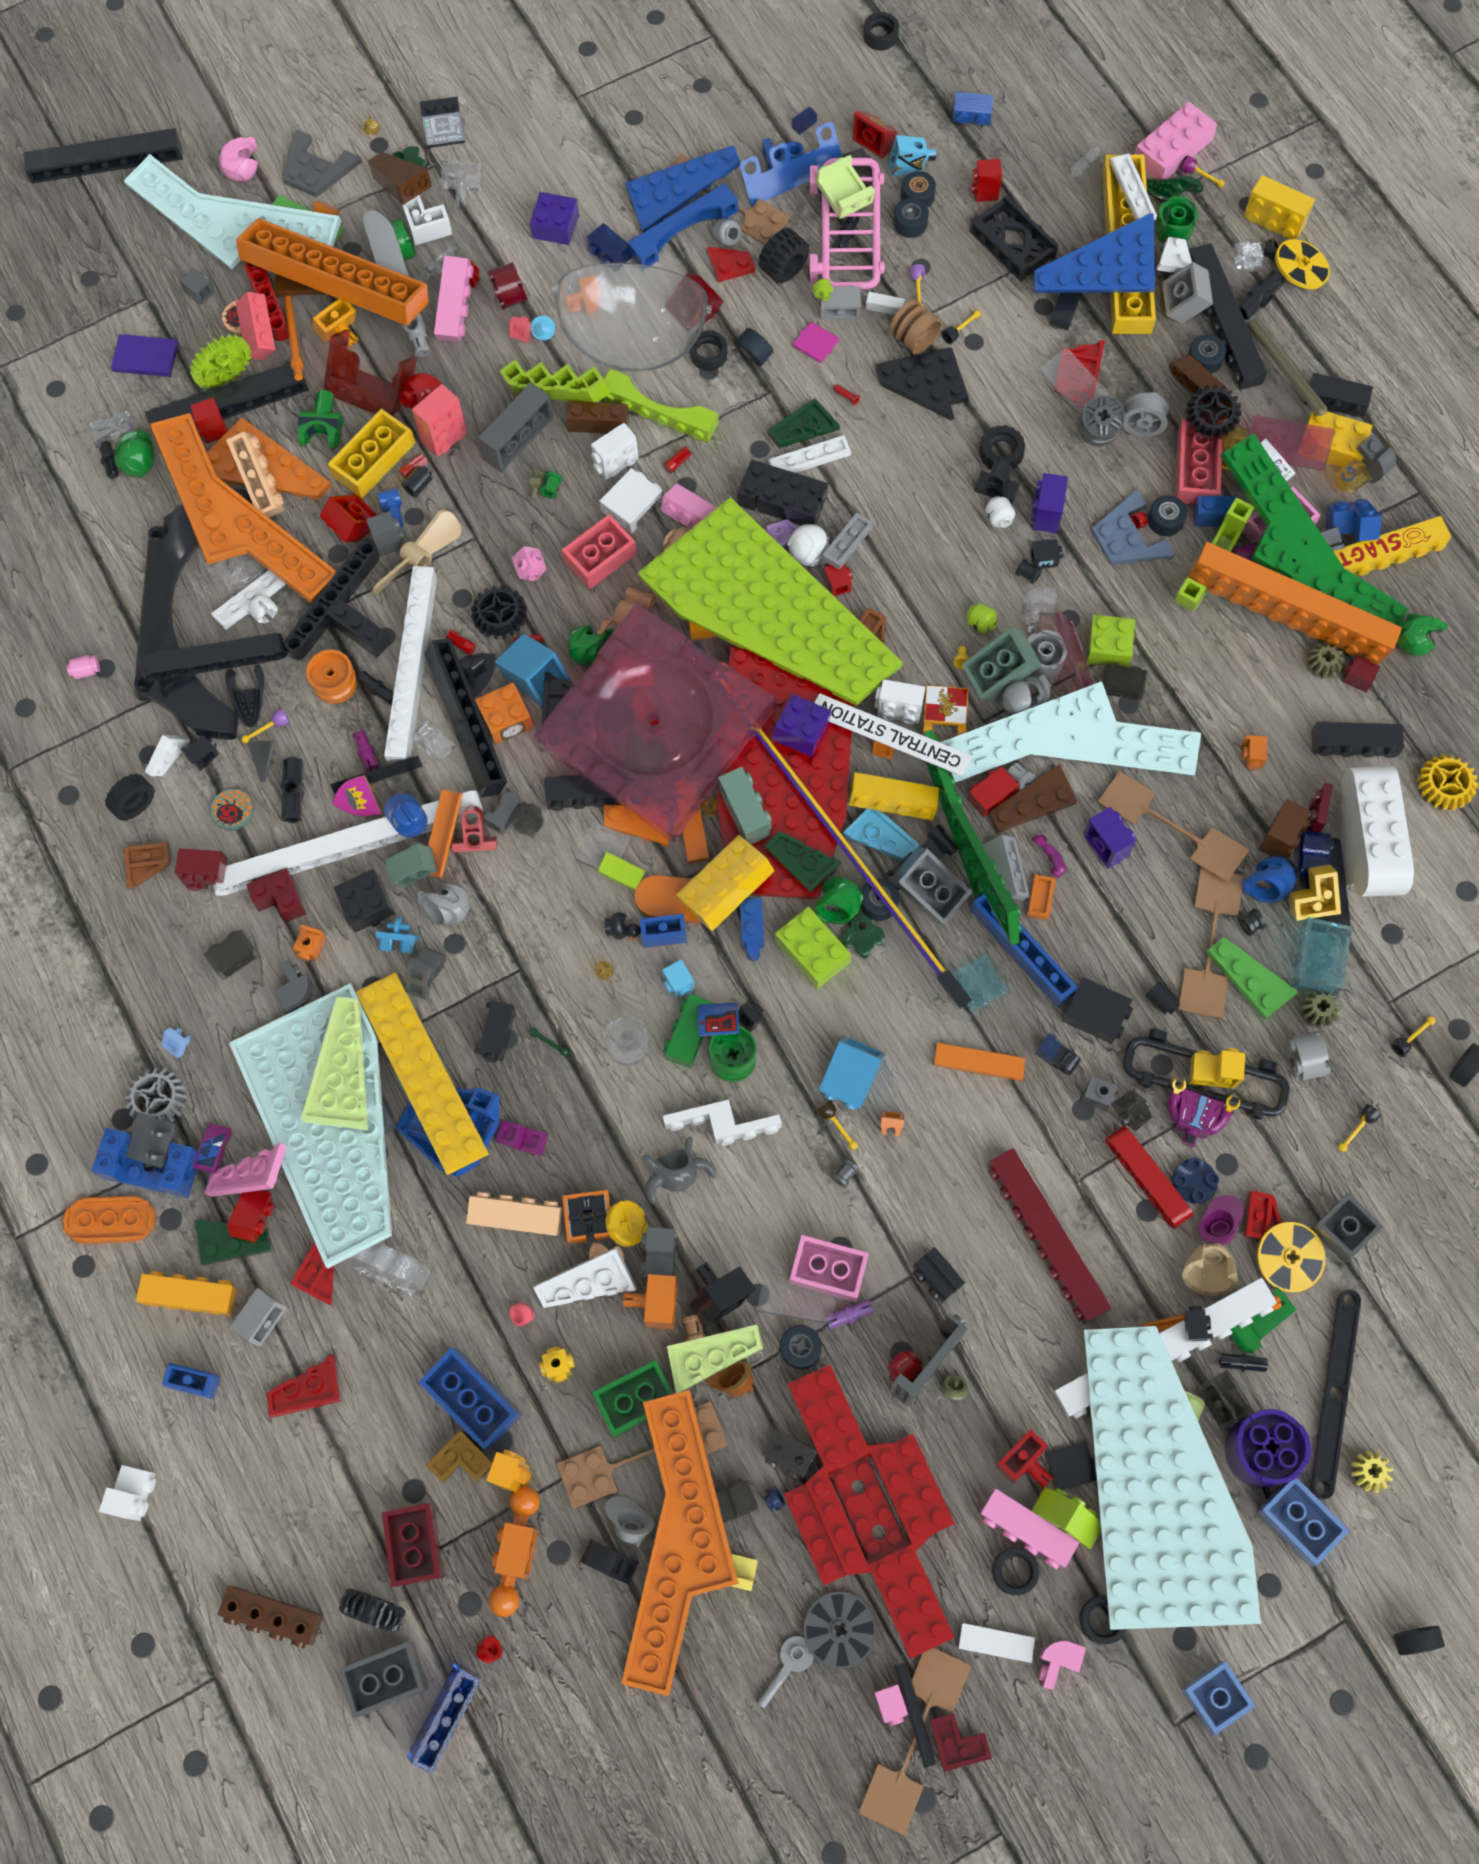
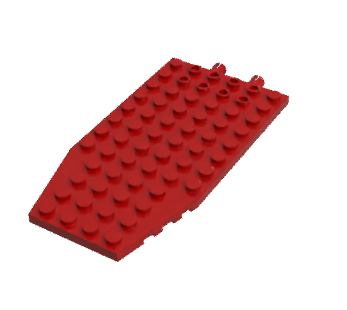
(822, 774)

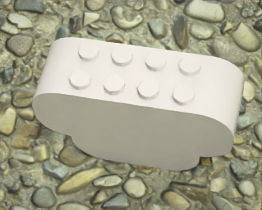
(1374, 832)

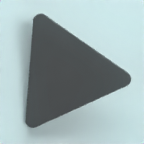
(261, 754)

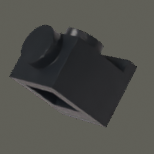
(201, 752)
(1197, 1324)

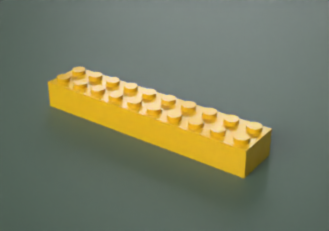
(1129, 310)

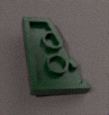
(804, 863)
(217, 1245)

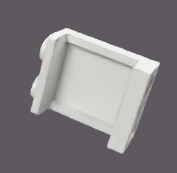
(630, 499)

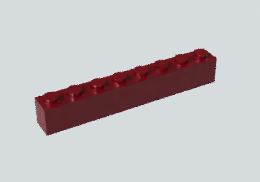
(1049, 1237)

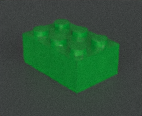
(624, 1398)

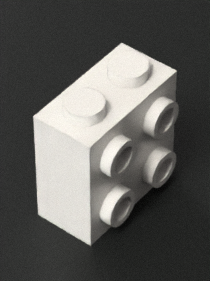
(614, 451)
(899, 701)

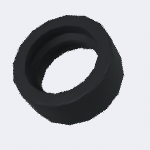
(880, 42)
(712, 363)
(1466, 1067)
(1032, 1563)
(1084, 1615)
(1419, 1640)

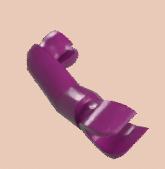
(1056, 858)

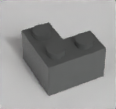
(660, 1251)

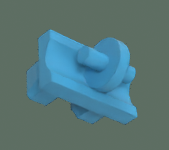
(407, 940)

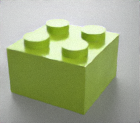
(1110, 640)

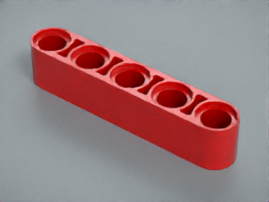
(263, 286)
(1149, 1177)

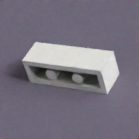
(884, 303)

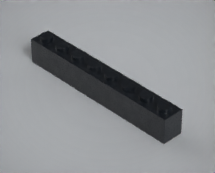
(102, 155)
(1229, 322)
(238, 395)
(465, 718)

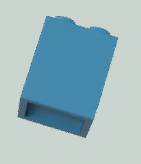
(526, 667)
(851, 1072)

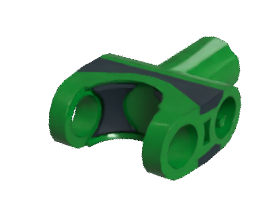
(320, 421)

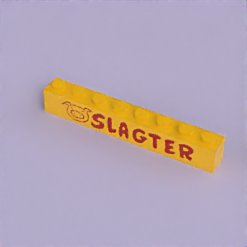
(1395, 547)

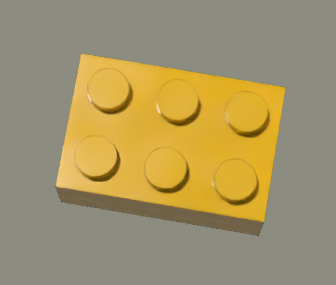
(1278, 208)
(1347, 436)

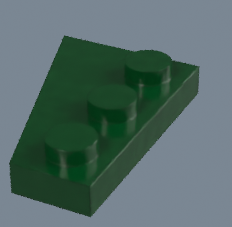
(804, 424)

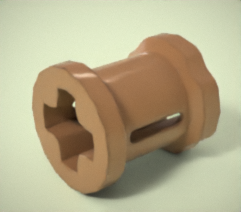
(693, 1328)

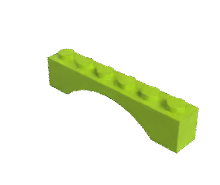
(694, 421)

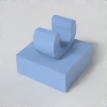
(174, 1042)

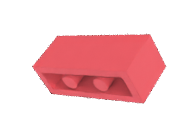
(255, 324)

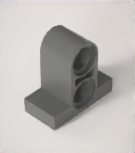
(423, 971)

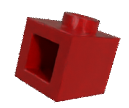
(837, 580)

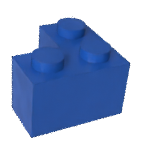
(1355, 518)

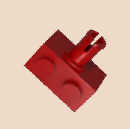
(1023, 1459)

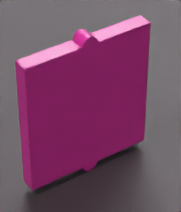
(815, 342)

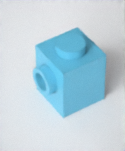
(678, 979)

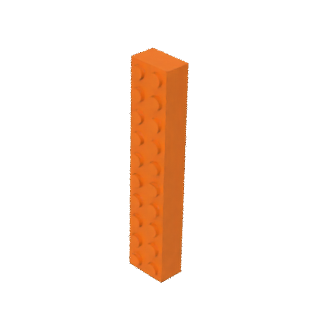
(332, 271)
(1294, 604)

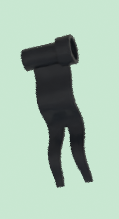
(937, 844)

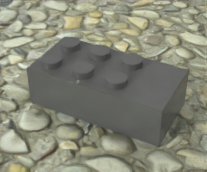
(515, 427)

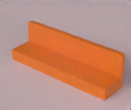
(444, 829)

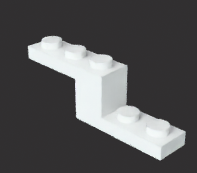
(722, 1122)

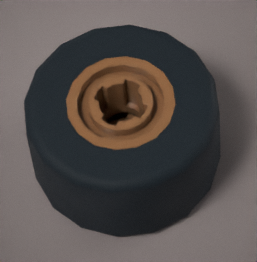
(919, 186)

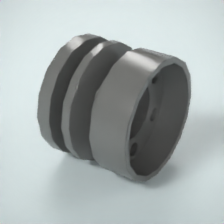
(1101, 432)

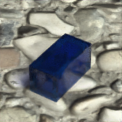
(804, 120)

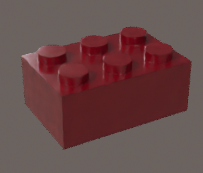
(412, 1545)

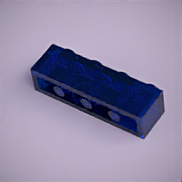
(443, 1718)

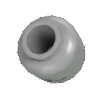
(727, 232)

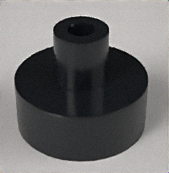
(1271, 248)

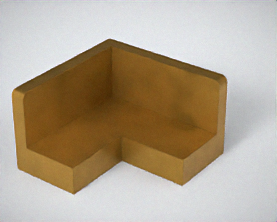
(456, 1453)

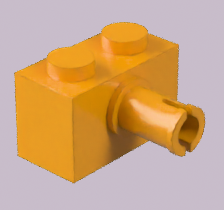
(334, 320)

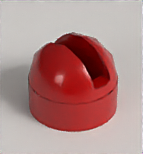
(1139, 519)

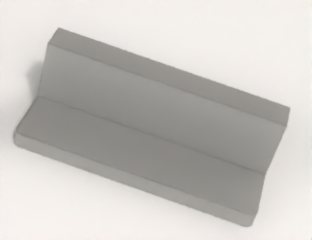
(847, 541)
(1008, 863)

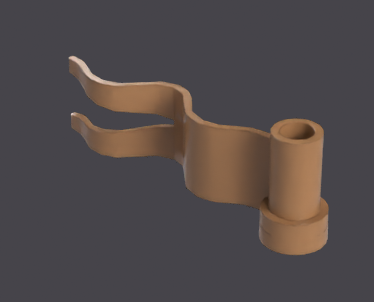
(632, 596)

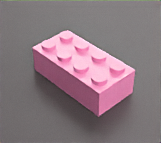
(1175, 140)

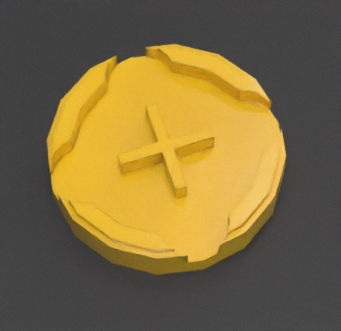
(626, 1223)

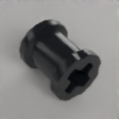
(1028, 571)

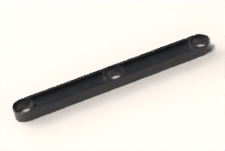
(1332, 1410)

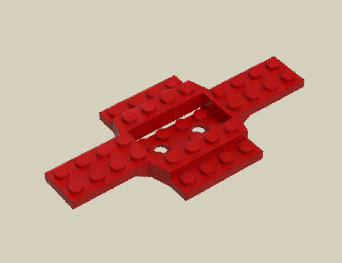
(826, 1526)

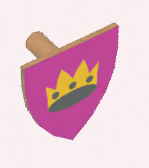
(357, 797)

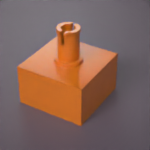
(658, 1301)

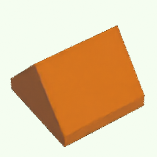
(322, 207)

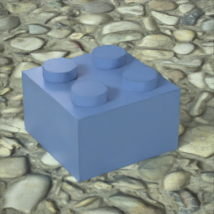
(1217, 1697)

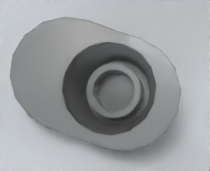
(629, 1519)

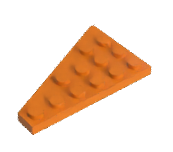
(288, 471)

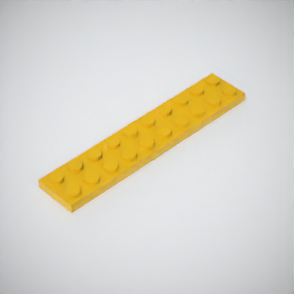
(422, 1074)

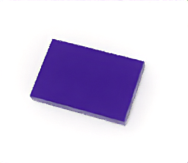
(144, 355)

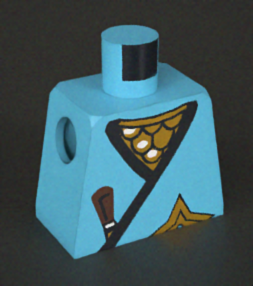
(909, 155)

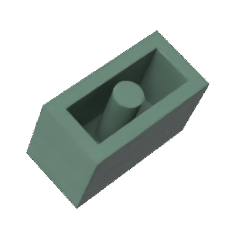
(410, 865)

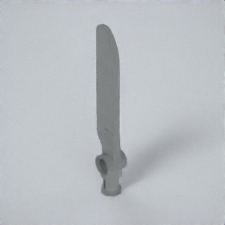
(389, 255)

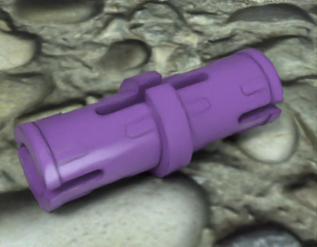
(850, 1314)

